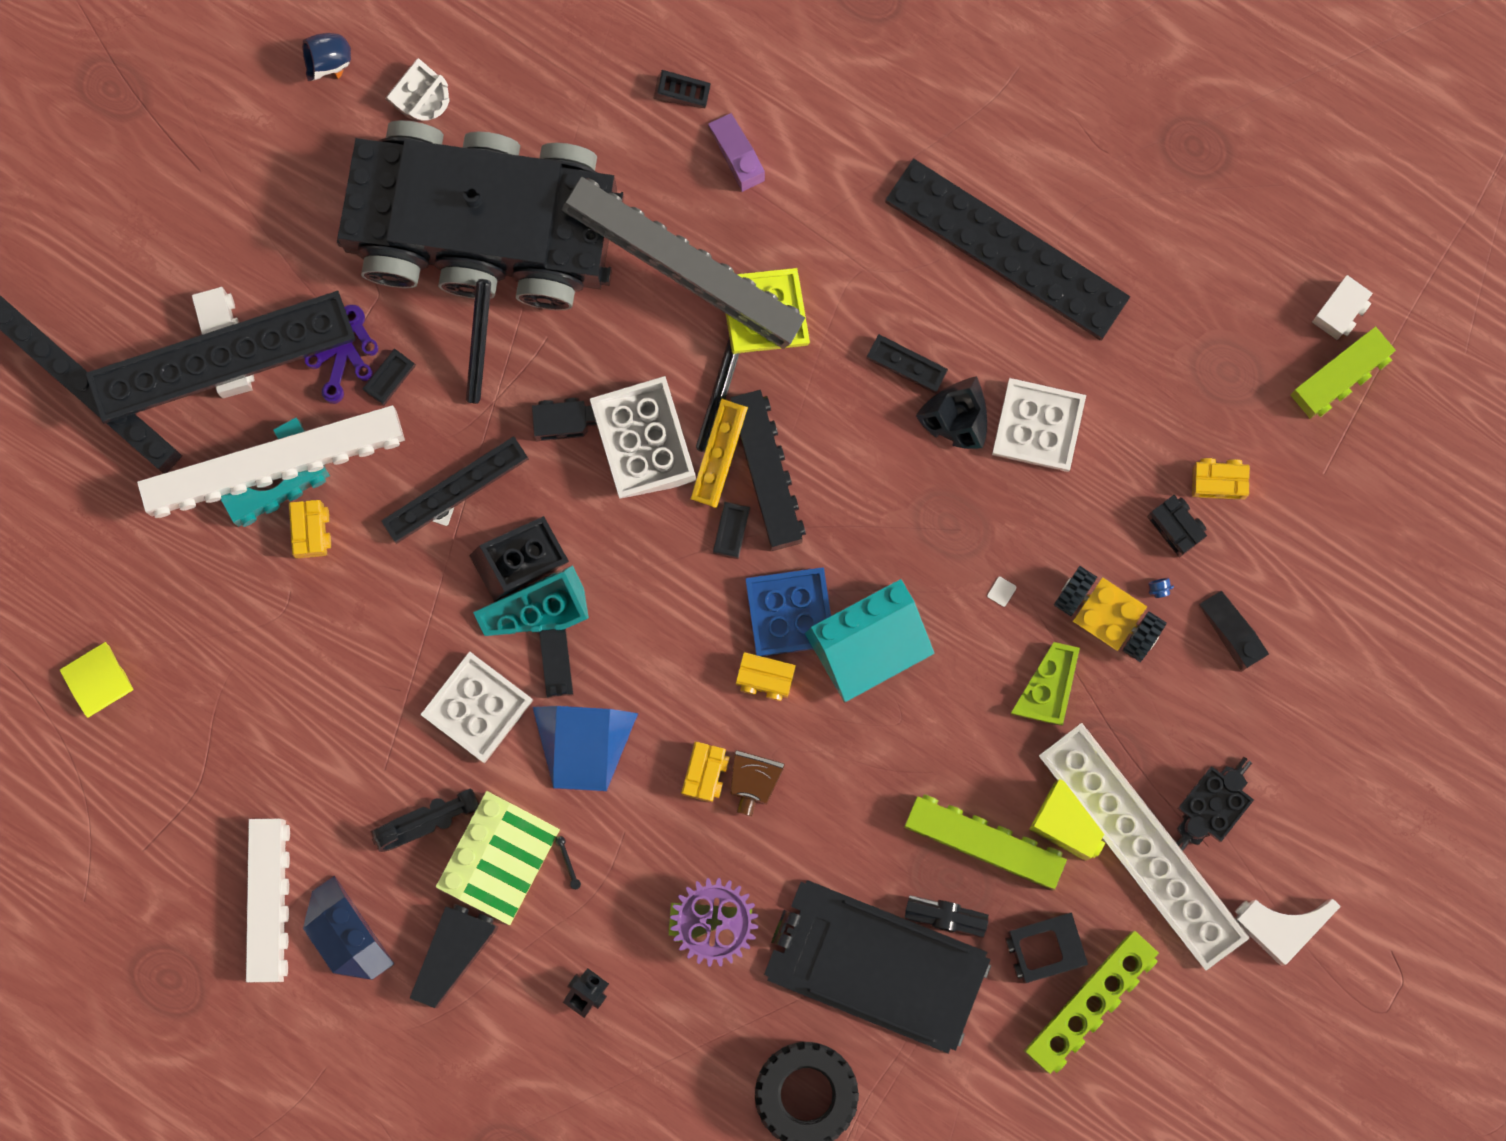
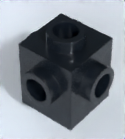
(589, 988)

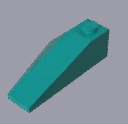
(544, 605)

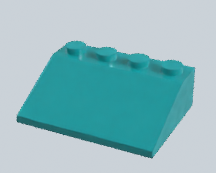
(871, 640)

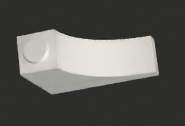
(1281, 933)

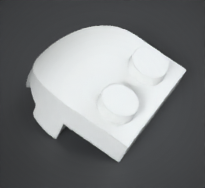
(420, 93)

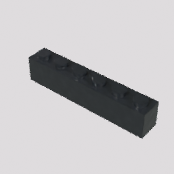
(767, 472)

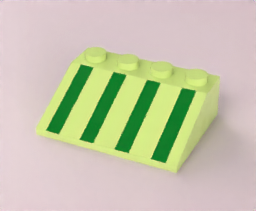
(498, 858)

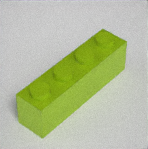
(1342, 373)

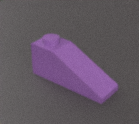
(737, 152)

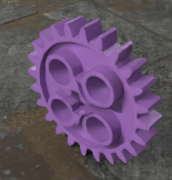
(739, 924)

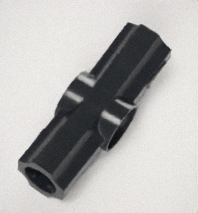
(946, 916)

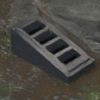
(680, 98)

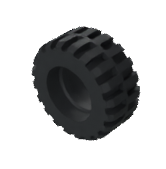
(796, 1057)

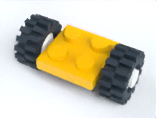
(1110, 614)

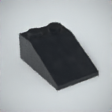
(518, 558)

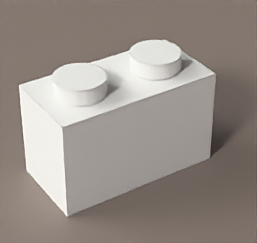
(1342, 307)

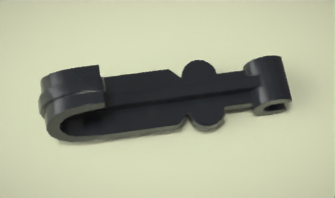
(423, 821)

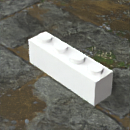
(214, 313)

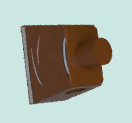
(754, 780)

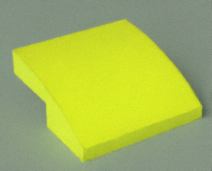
(96, 679)

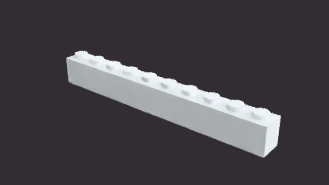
(271, 461)

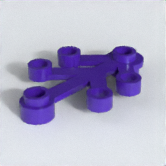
(341, 356)

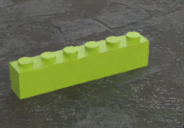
(986, 843)

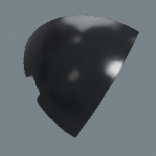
(957, 414)

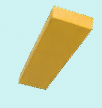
(719, 453)

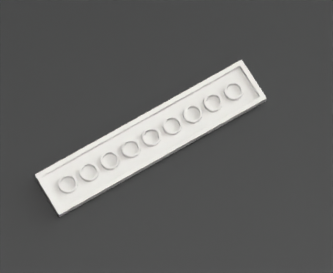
(1145, 847)

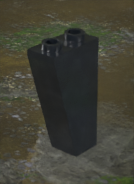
(451, 953)

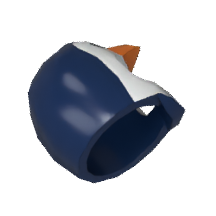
(325, 55)

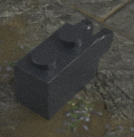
(562, 420)

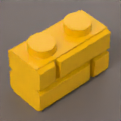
(1220, 479)
(308, 529)
(766, 676)
(704, 772)

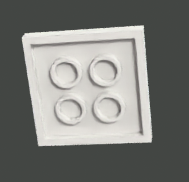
(1039, 425)
(477, 707)

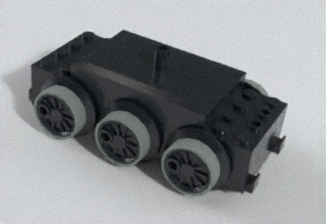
(472, 214)

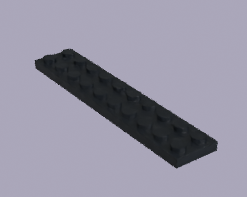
(1007, 249)
(220, 357)

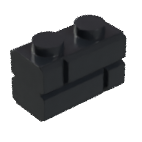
(1177, 525)

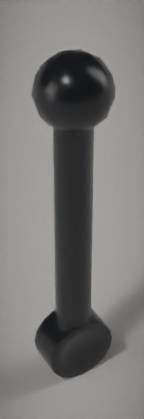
(575, 883)

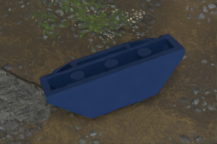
(343, 934)

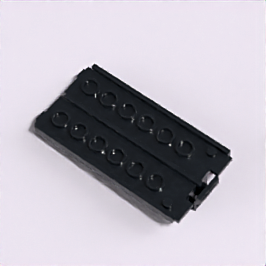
(877, 966)

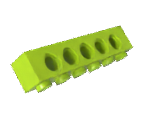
(1145, 960)

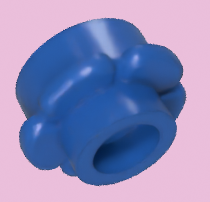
(1160, 587)

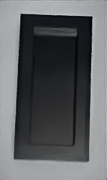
(389, 377)
(731, 530)

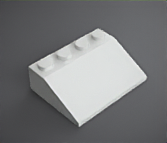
(643, 438)

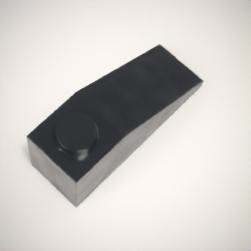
(1234, 631)

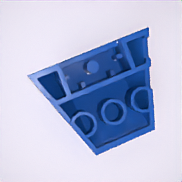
(583, 744)

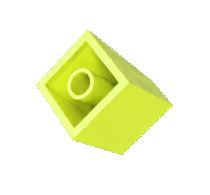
(1068, 823)

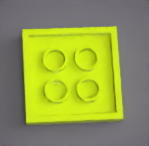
(787, 288)

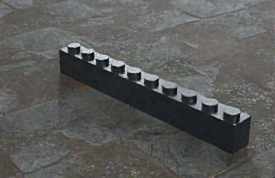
(74, 378)

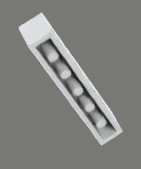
(267, 900)

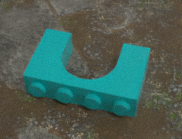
(252, 503)

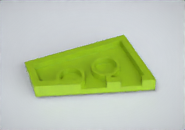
(1050, 687)

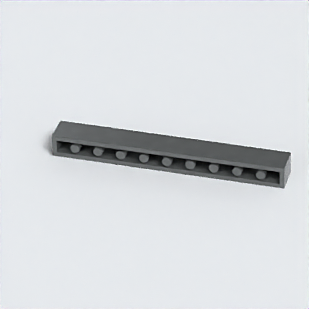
(683, 263)

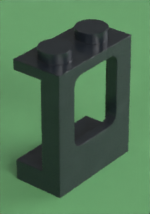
(1068, 940)

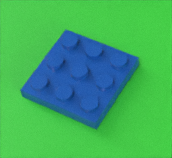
(786, 608)

